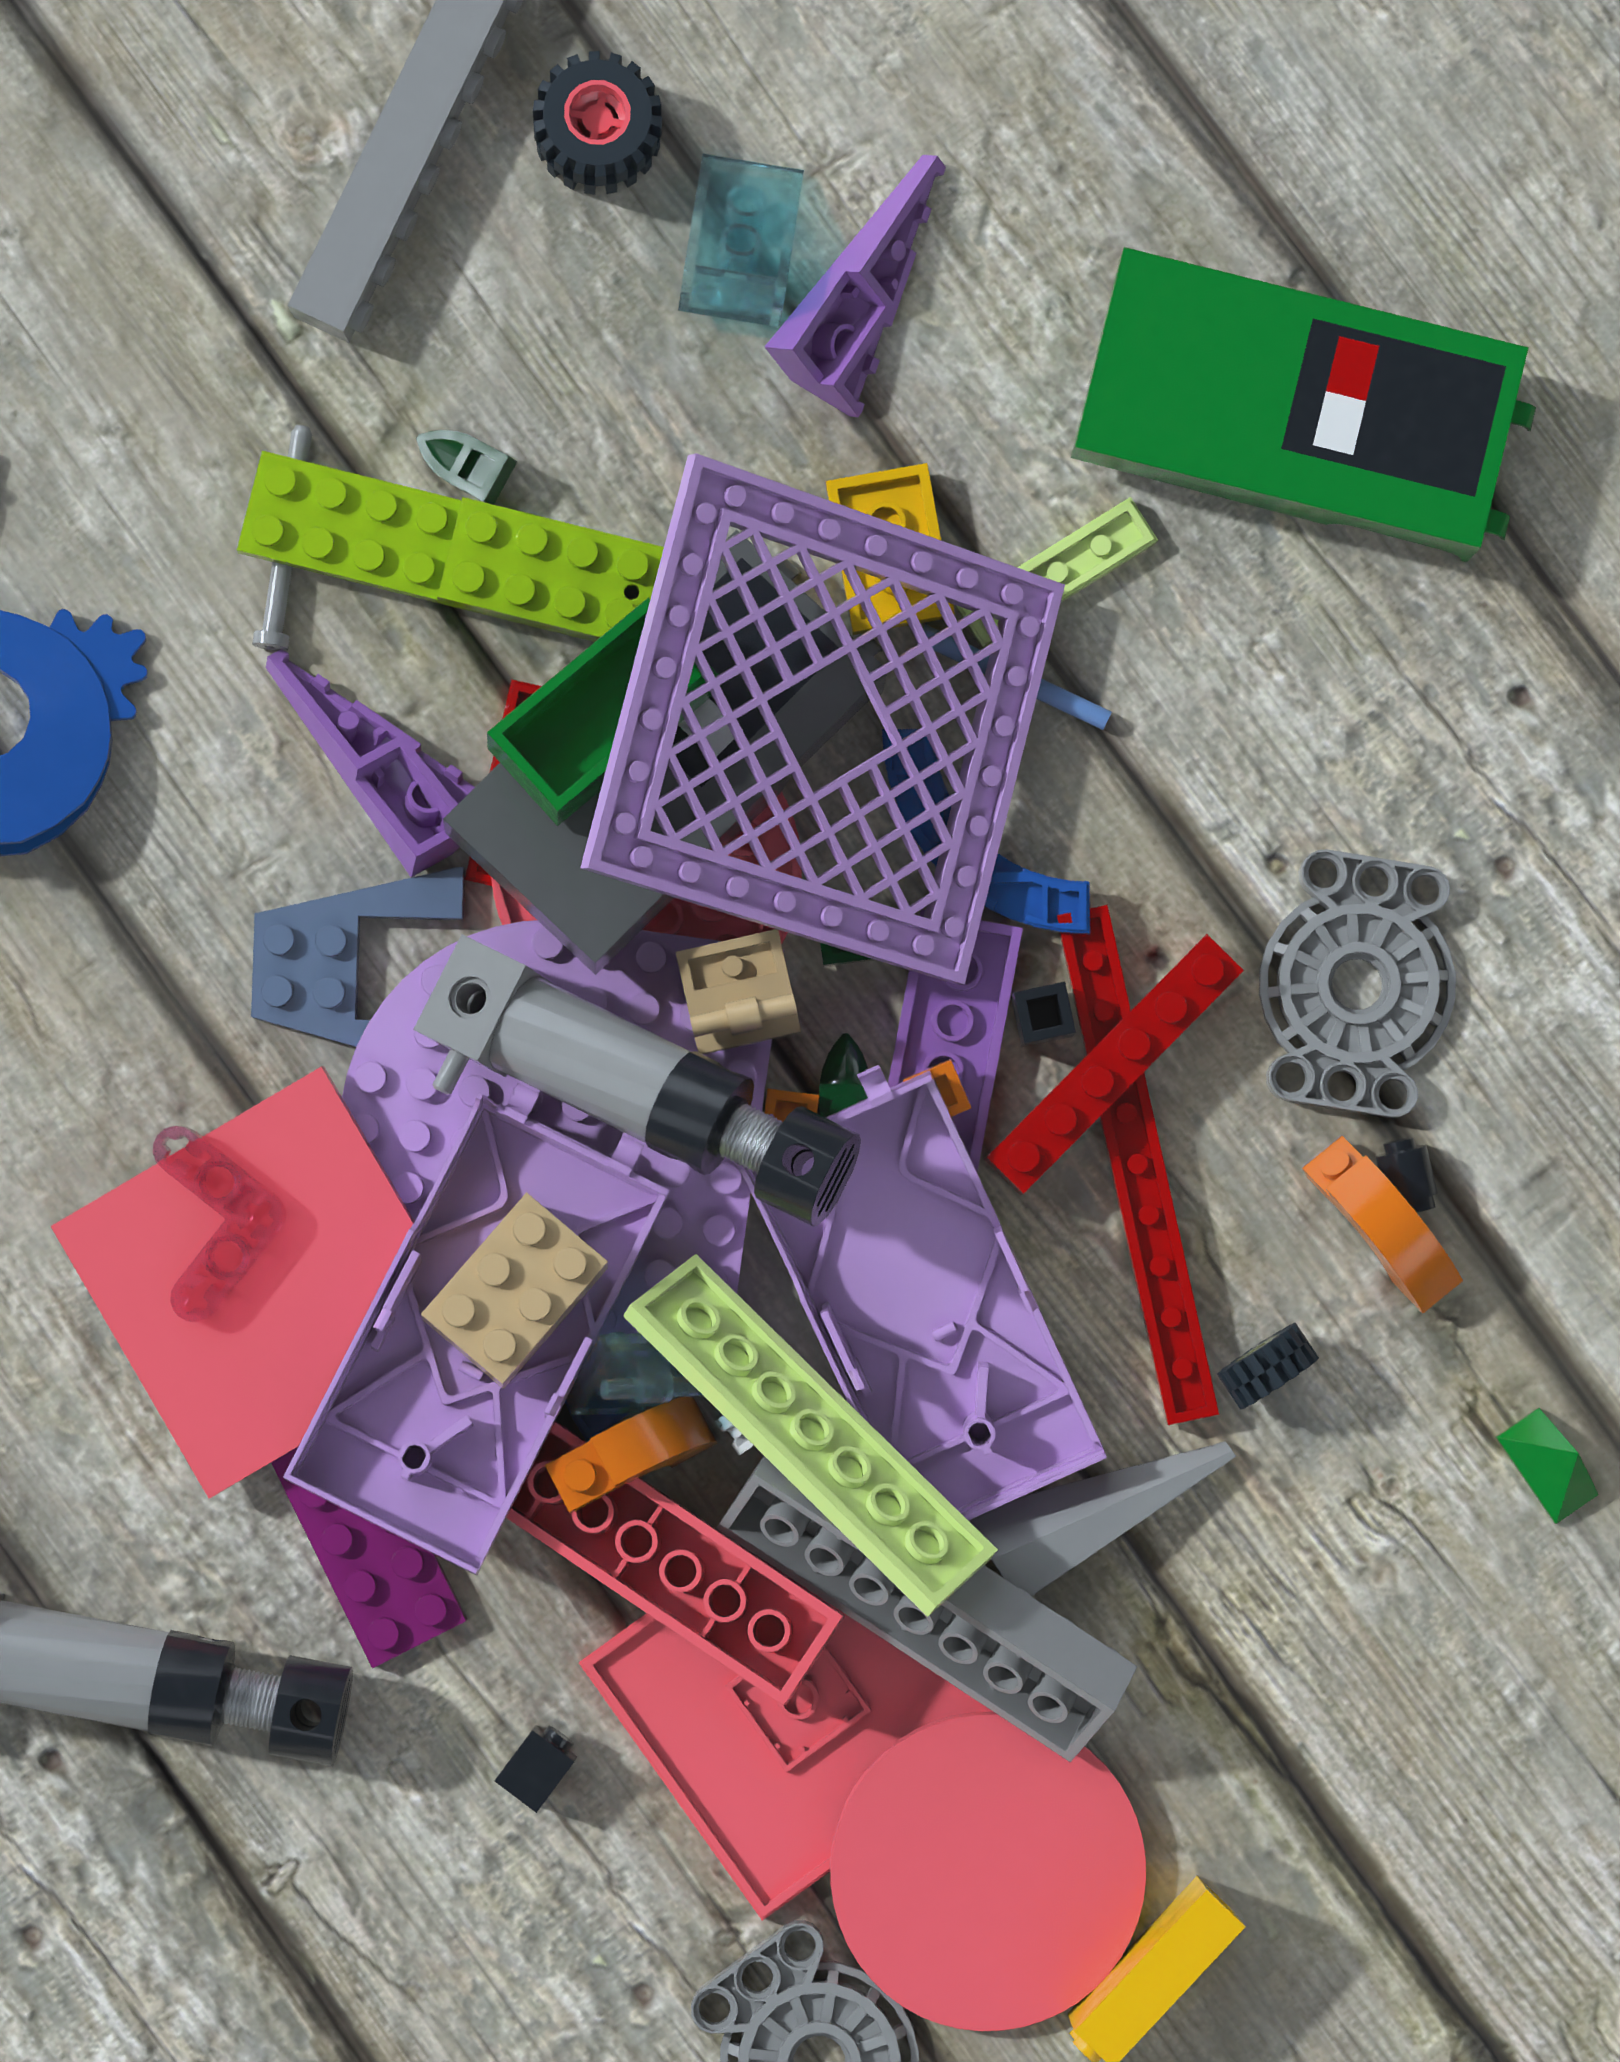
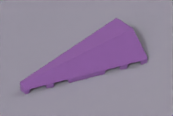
(837, 326)
(381, 765)

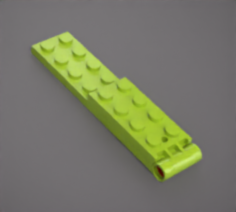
(445, 548)

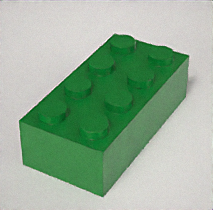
(566, 729)

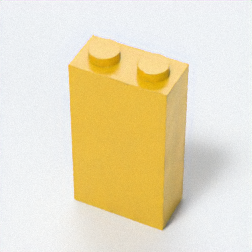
(1154, 1973)

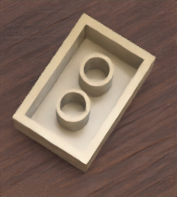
(514, 1290)

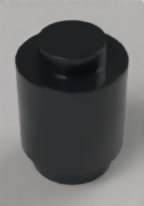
(1409, 1171)

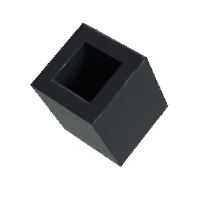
(1043, 1014)
(537, 1766)

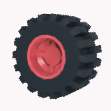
(597, 122)

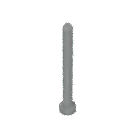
(271, 635)

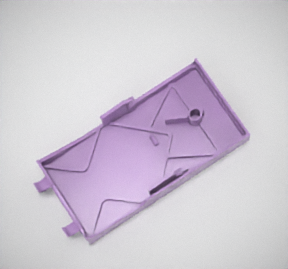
(933, 1309)
(408, 1420)

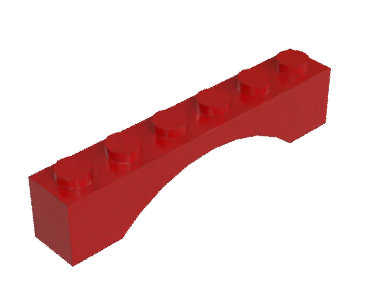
(1114, 1065)

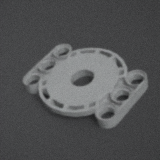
(1370, 931)
(802, 2007)

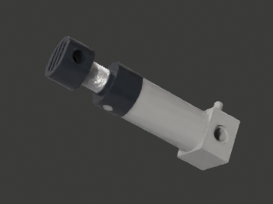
(630, 1079)
(165, 1682)

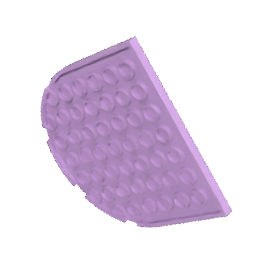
(417, 1125)

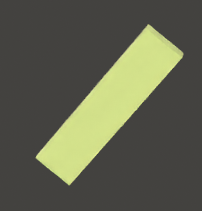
(1085, 555)

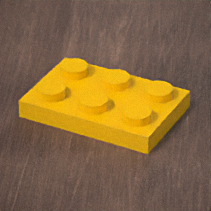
(903, 499)

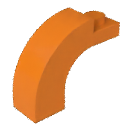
(1385, 1222)
(631, 1450)

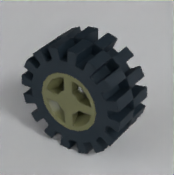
(1268, 1366)

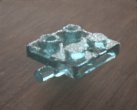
(626, 1377)

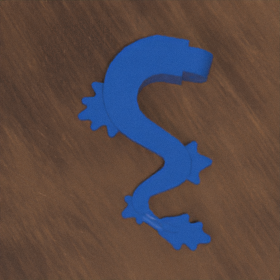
(73, 696)

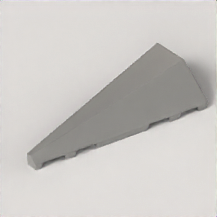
(1064, 1525)

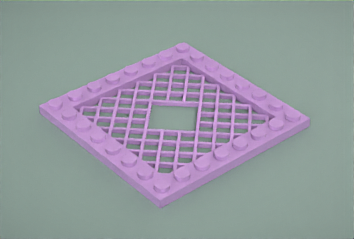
(620, 835)

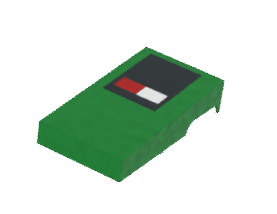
(1302, 404)

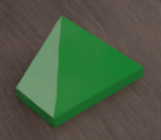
(1548, 1465)

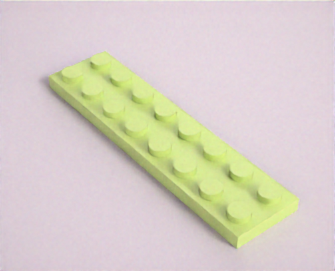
(811, 1434)

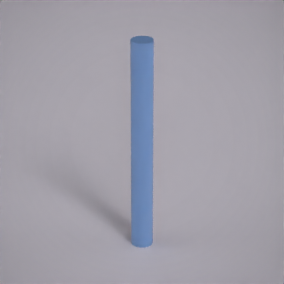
(1048, 692)

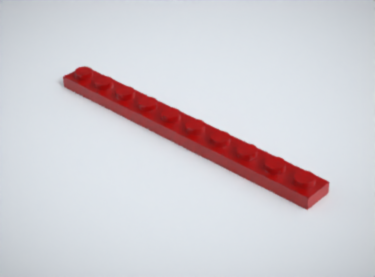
(1141, 1185)

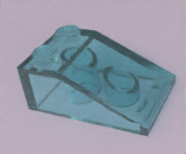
(741, 240)

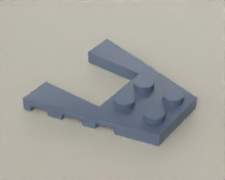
(311, 951)

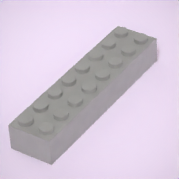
(982, 1639)

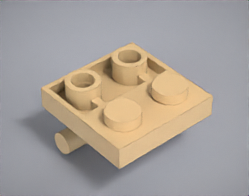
(738, 992)

